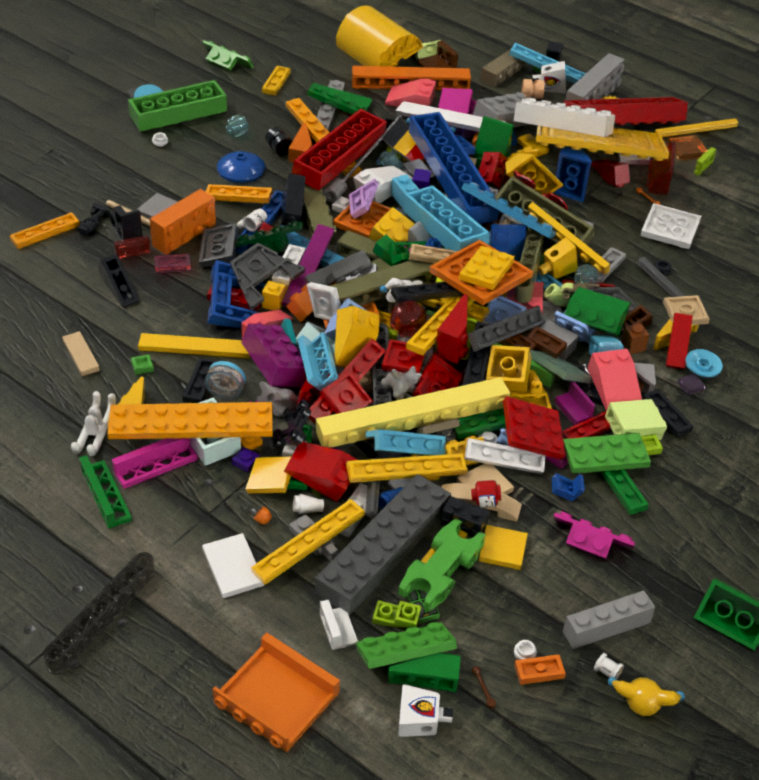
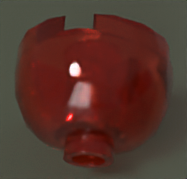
(408, 318)

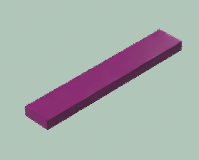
(310, 259)

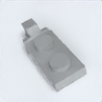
(303, 523)

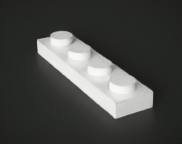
(504, 456)

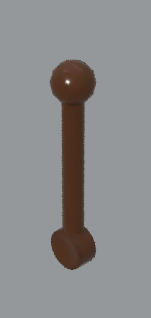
(490, 701)

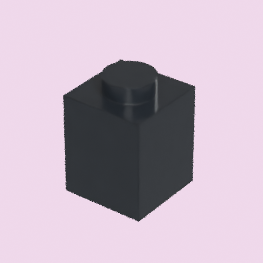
(554, 50)

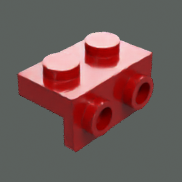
(493, 168)

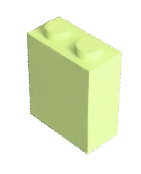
(635, 417)

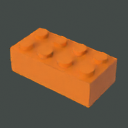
(182, 221)

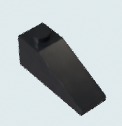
(117, 280)

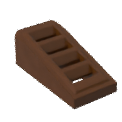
(640, 311)

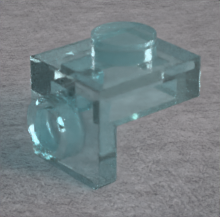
(389, 159)

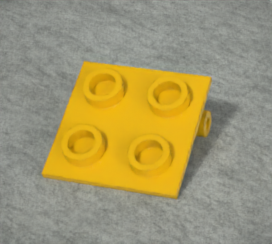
(534, 388)

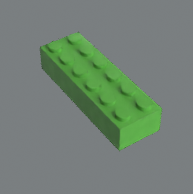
(177, 105)

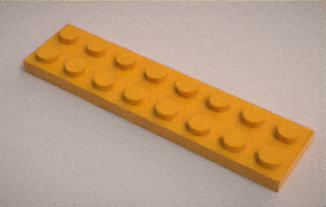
(190, 420)

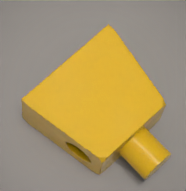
(559, 259)

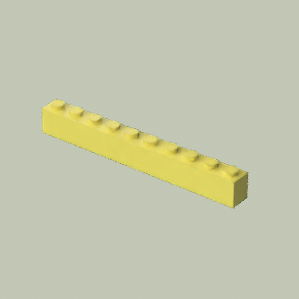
(412, 412)

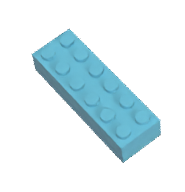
(443, 219)

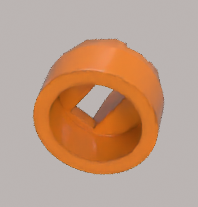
(263, 516)

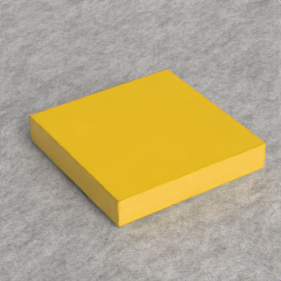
(269, 475)
(503, 547)

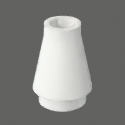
(307, 504)

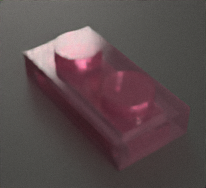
(172, 263)

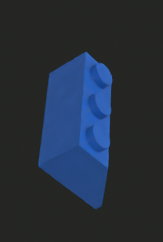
(573, 172)

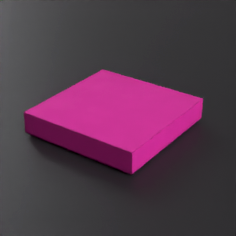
(456, 99)

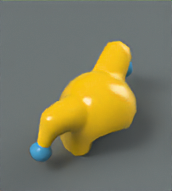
(645, 695)

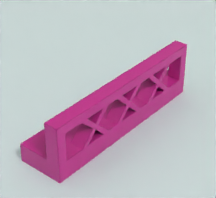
(152, 456)

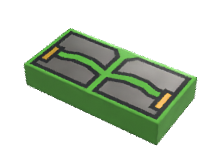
(418, 597)

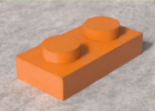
(539, 669)

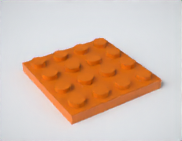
(450, 267)

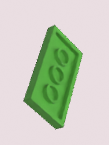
(606, 453)
(405, 645)

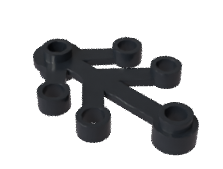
(296, 422)

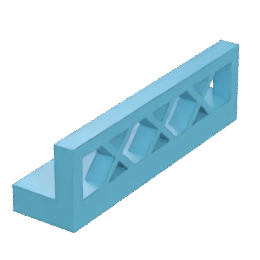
(314, 364)
(407, 442)

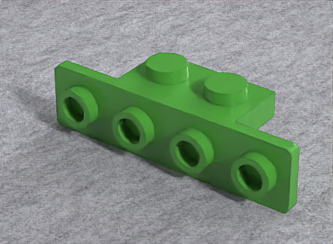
(224, 58)

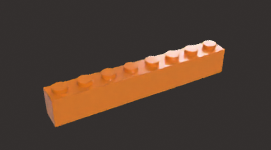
(385, 77)

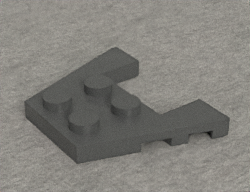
(256, 266)

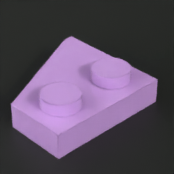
(362, 198)

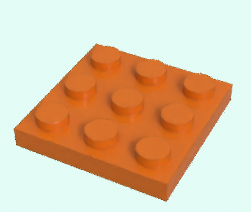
(363, 224)

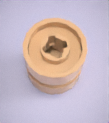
(533, 89)

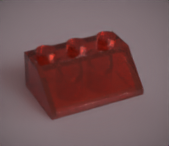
(661, 172)

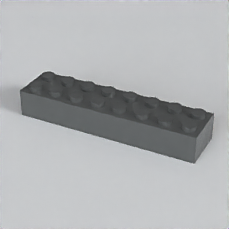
(381, 544)

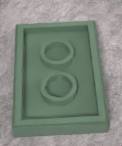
(560, 367)

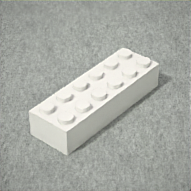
(564, 118)

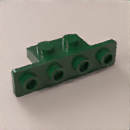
(274, 239)

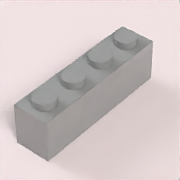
(608, 619)

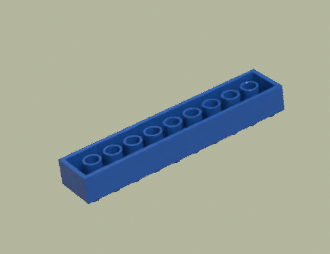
(450, 164)

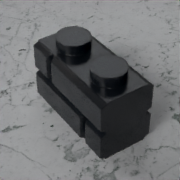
(473, 517)

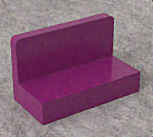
(575, 404)

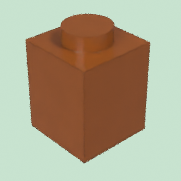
(635, 338)

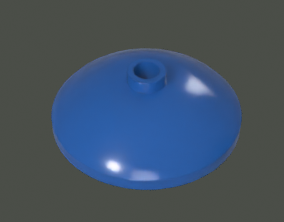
(240, 167)

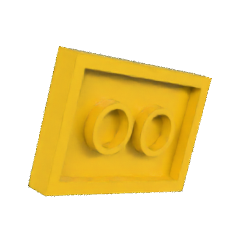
(486, 267)

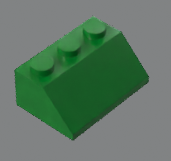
(598, 311)
(731, 613)

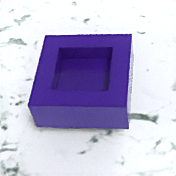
(245, 459)

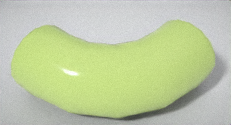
(554, 294)

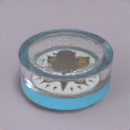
(225, 380)

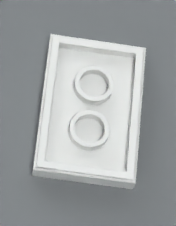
(231, 565)

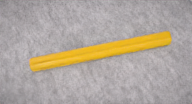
(696, 128)

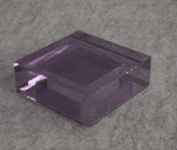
(691, 384)

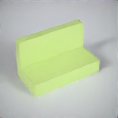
(428, 49)

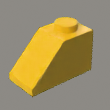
(273, 295)

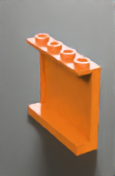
(277, 693)

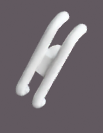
(94, 426)

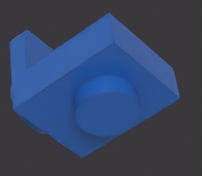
(568, 488)

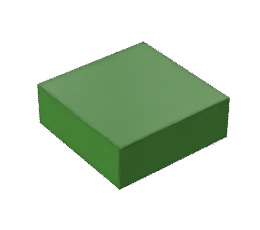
(142, 364)

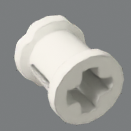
(608, 666)

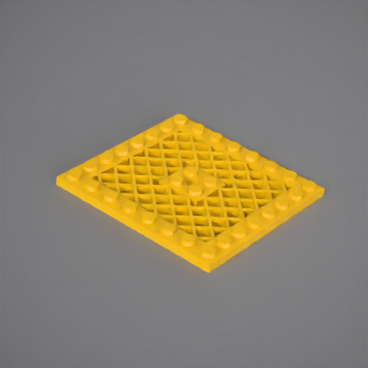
(621, 141)

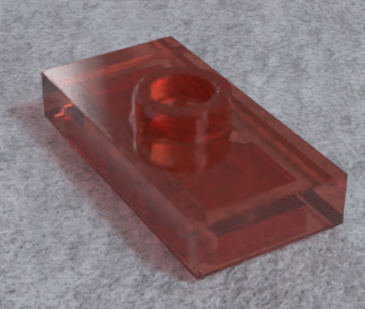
(132, 246)

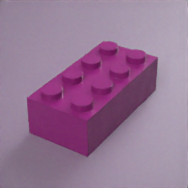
(274, 355)

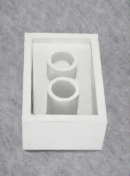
(383, 176)

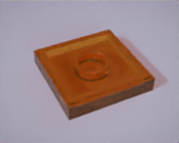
(688, 147)

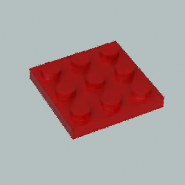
(533, 428)

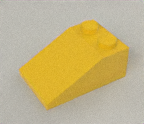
(353, 332)

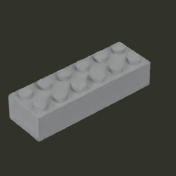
(599, 80)

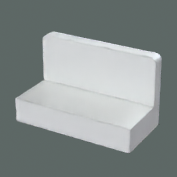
(337, 626)

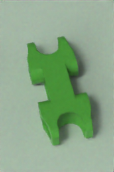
(436, 573)

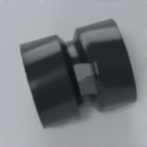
(278, 141)

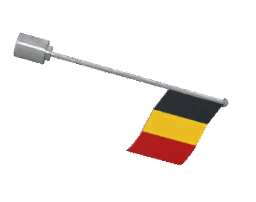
(397, 137)

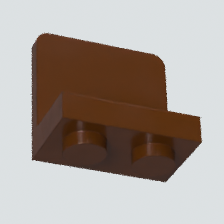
(444, 58)

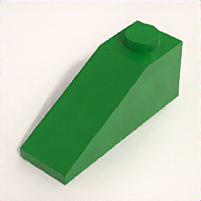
(431, 672)

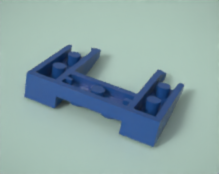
(220, 310)

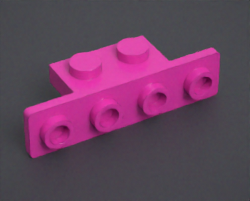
(591, 539)

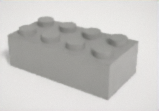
(500, 108)

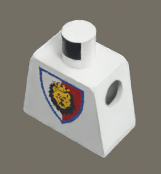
(553, 77)
(421, 712)

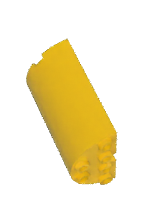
(375, 38)

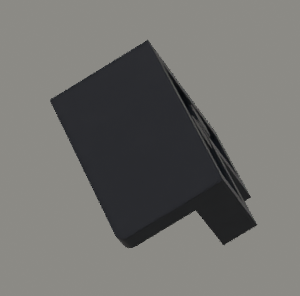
(125, 224)

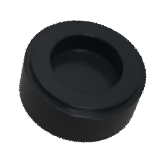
(663, 266)

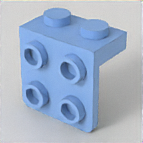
(574, 326)

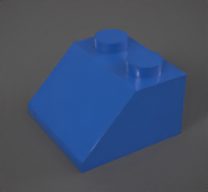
(509, 239)

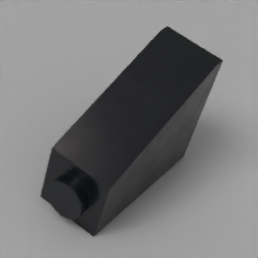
(292, 199)

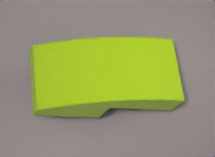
(394, 615)

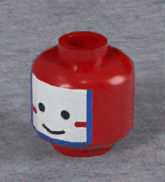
(486, 493)

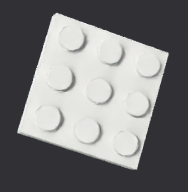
(670, 226)

